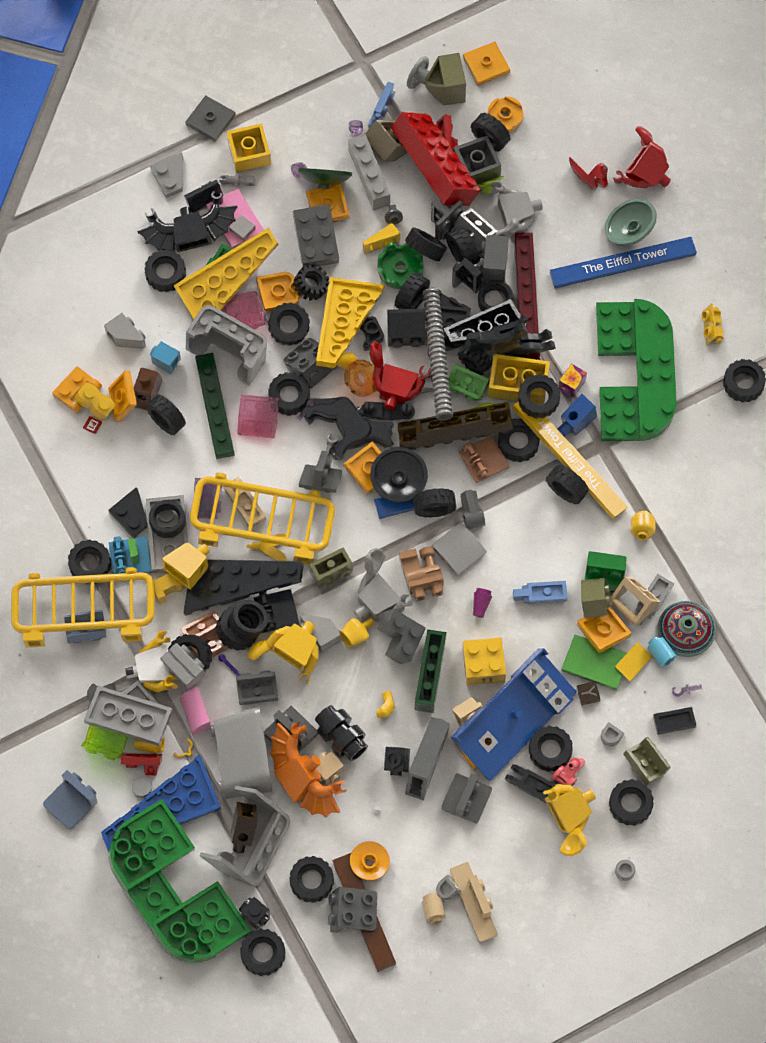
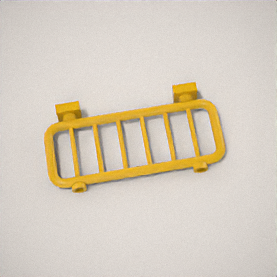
(305, 549)
(130, 629)

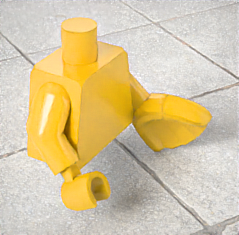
(293, 645)
(571, 813)

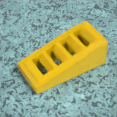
(382, 238)

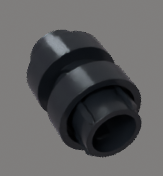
(346, 739)

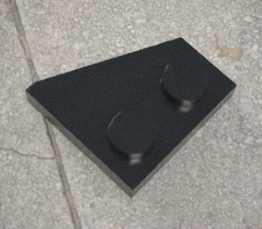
(130, 513)

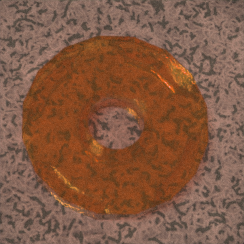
(352, 380)

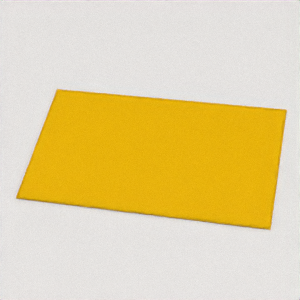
(633, 661)

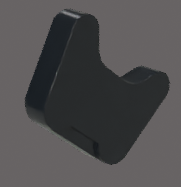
(372, 332)

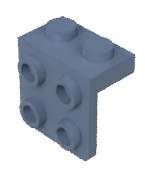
(71, 800)

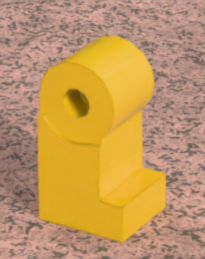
(166, 585)

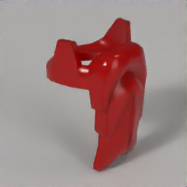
(597, 174)

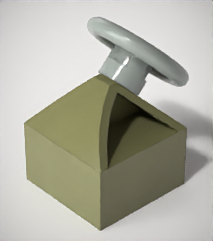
(443, 81)

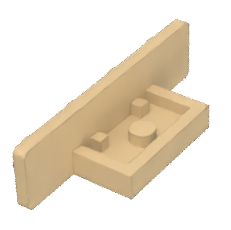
(474, 901)

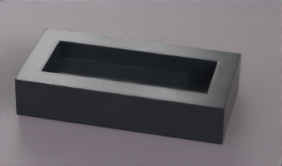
(674, 720)

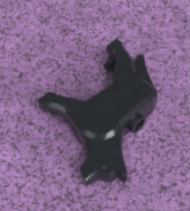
(511, 340)
(351, 424)

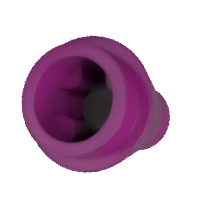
(481, 602)

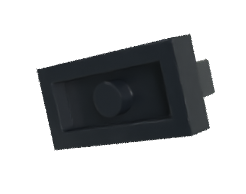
(200, 197)

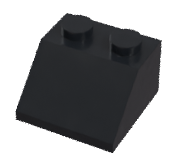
(406, 327)

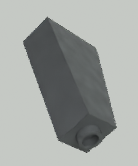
(427, 758)

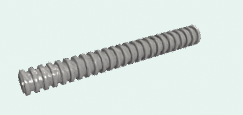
(437, 354)

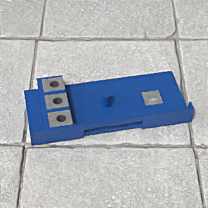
(514, 714)

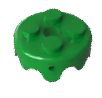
(395, 255)

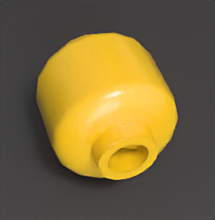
(643, 525)

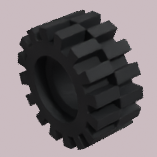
(307, 290)
(476, 360)

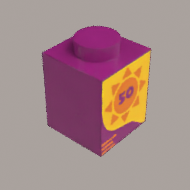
(572, 380)

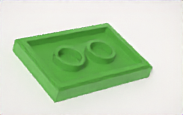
(590, 665)

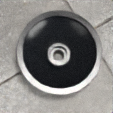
(398, 463)

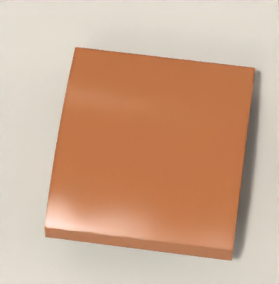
(206, 628)

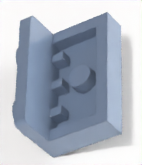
(83, 635)

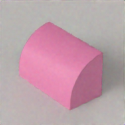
(195, 711)

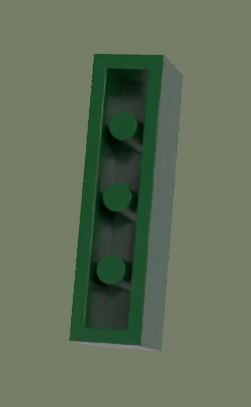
(430, 671)

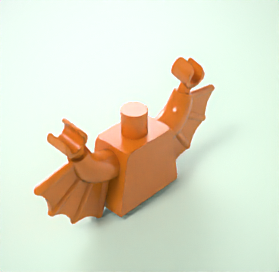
(299, 773)

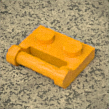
(71, 385)

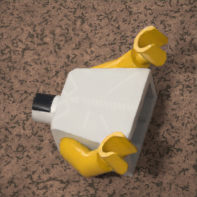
(149, 667)

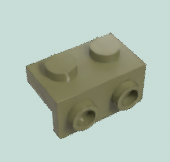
(647, 761)

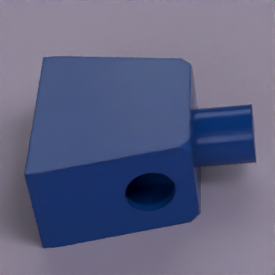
(577, 416)

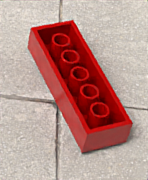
(435, 158)

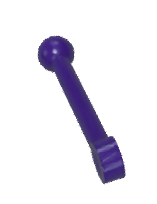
(222, 658)

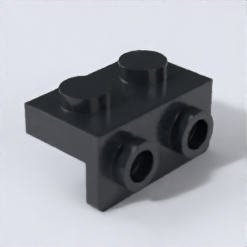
(467, 273)

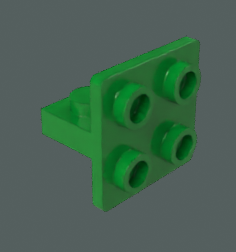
(606, 566)

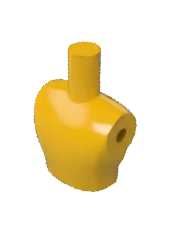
(355, 632)

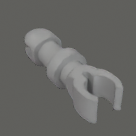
(244, 180)

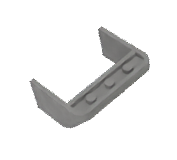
(269, 832)

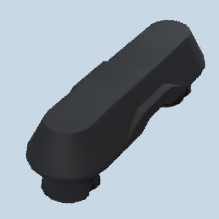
(377, 410)

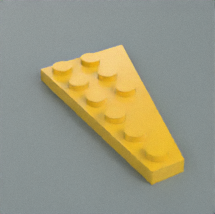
(226, 275)

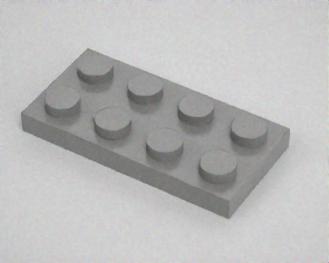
(166, 519)
(128, 715)

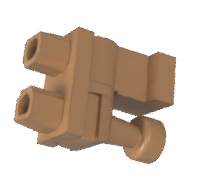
(419, 578)

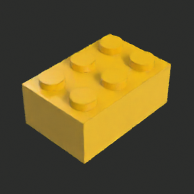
(510, 372)

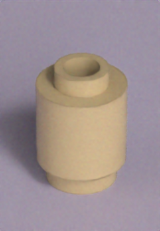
(433, 908)

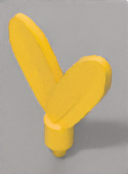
(268, 549)

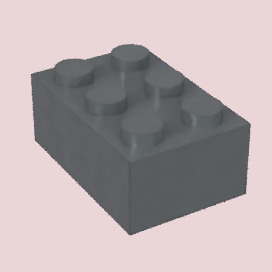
(316, 236)

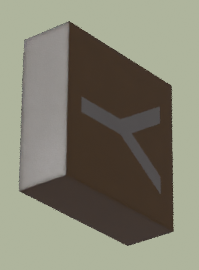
(588, 693)

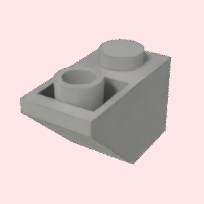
(123, 333)
(324, 631)

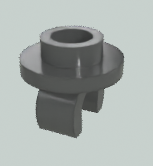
(393, 215)

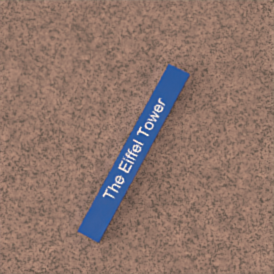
(622, 262)

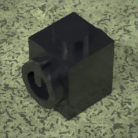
(397, 760)
(254, 912)

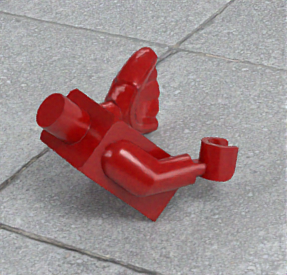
(648, 166)
(392, 382)

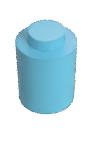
(661, 651)

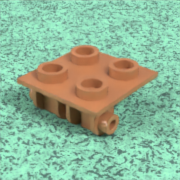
(483, 458)

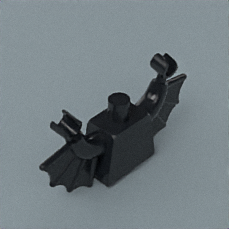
(190, 228)

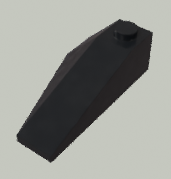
(483, 321)

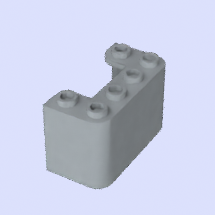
(229, 335)

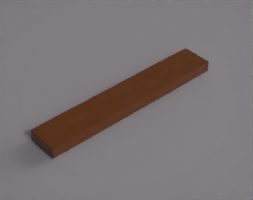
(375, 940)

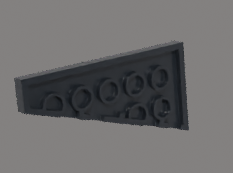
(238, 579)

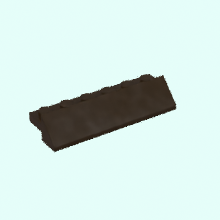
(463, 426)

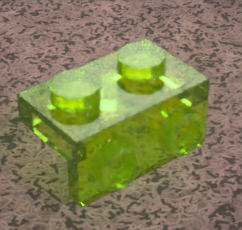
(104, 742)

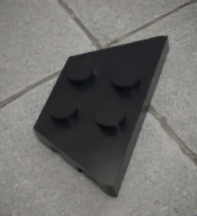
(451, 313)

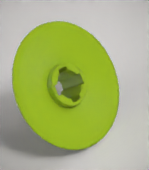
(486, 186)

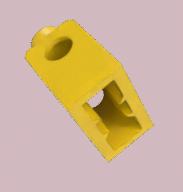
(187, 563)

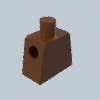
(147, 385)

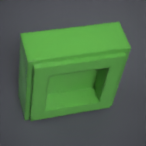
(133, 550)

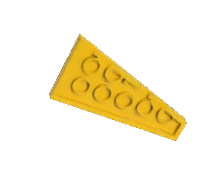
(345, 312)

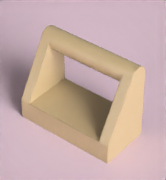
(640, 592)

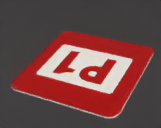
(92, 425)

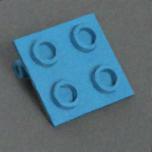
(121, 556)

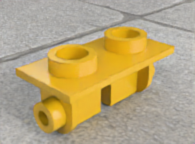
(711, 317)

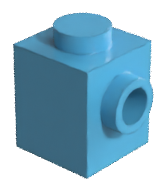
(165, 357)

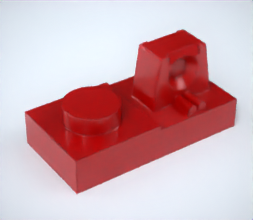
(446, 126)
(150, 761)

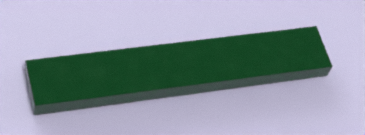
(214, 405)

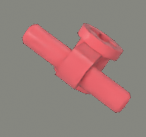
(567, 774)

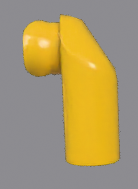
(388, 706)

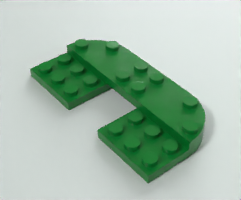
(647, 333)
(185, 930)

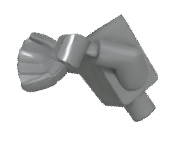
(515, 209)
(375, 593)

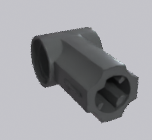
(472, 514)

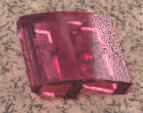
(246, 309)
(257, 416)

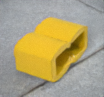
(97, 403)

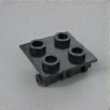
(279, 608)

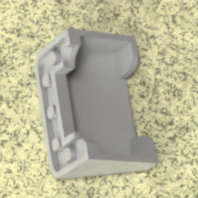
(242, 752)

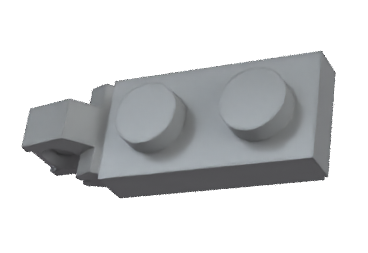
(660, 589)

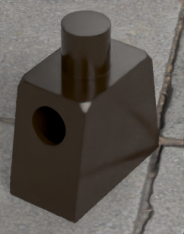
(243, 826)

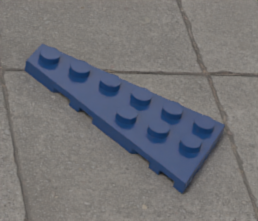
(185, 794)

